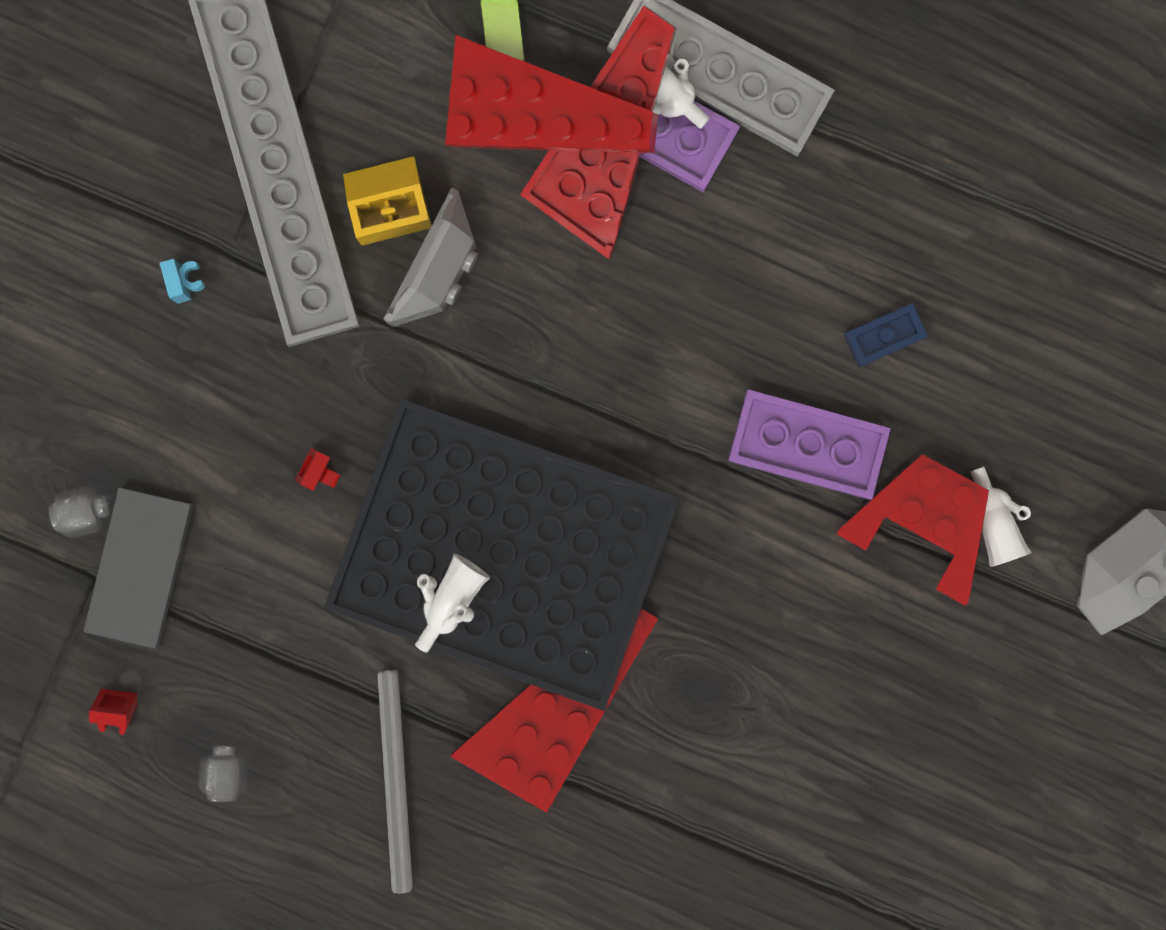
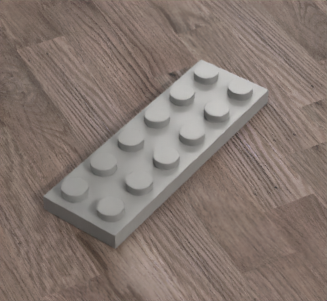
(739, 77)

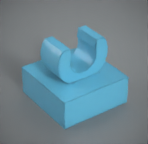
(177, 280)

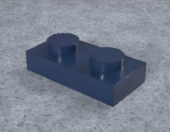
(885, 335)

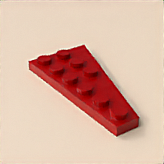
(522, 106)
(592, 188)
(541, 735)

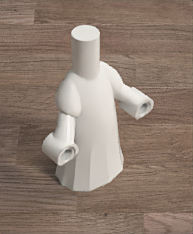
(678, 95)
(999, 527)
(451, 600)

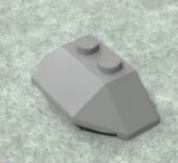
(437, 266)
(1125, 572)

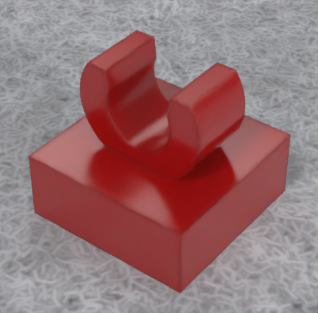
(315, 470)
(113, 709)

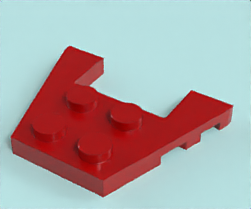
(936, 507)

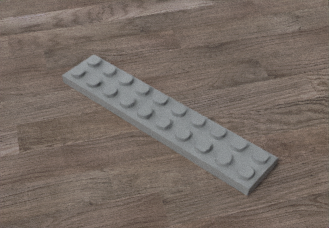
(275, 168)

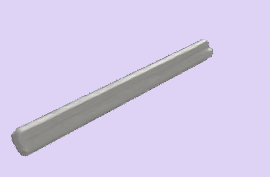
(395, 781)

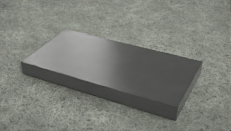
(138, 568)

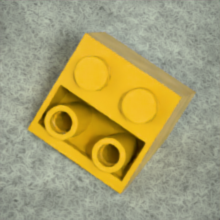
(386, 201)

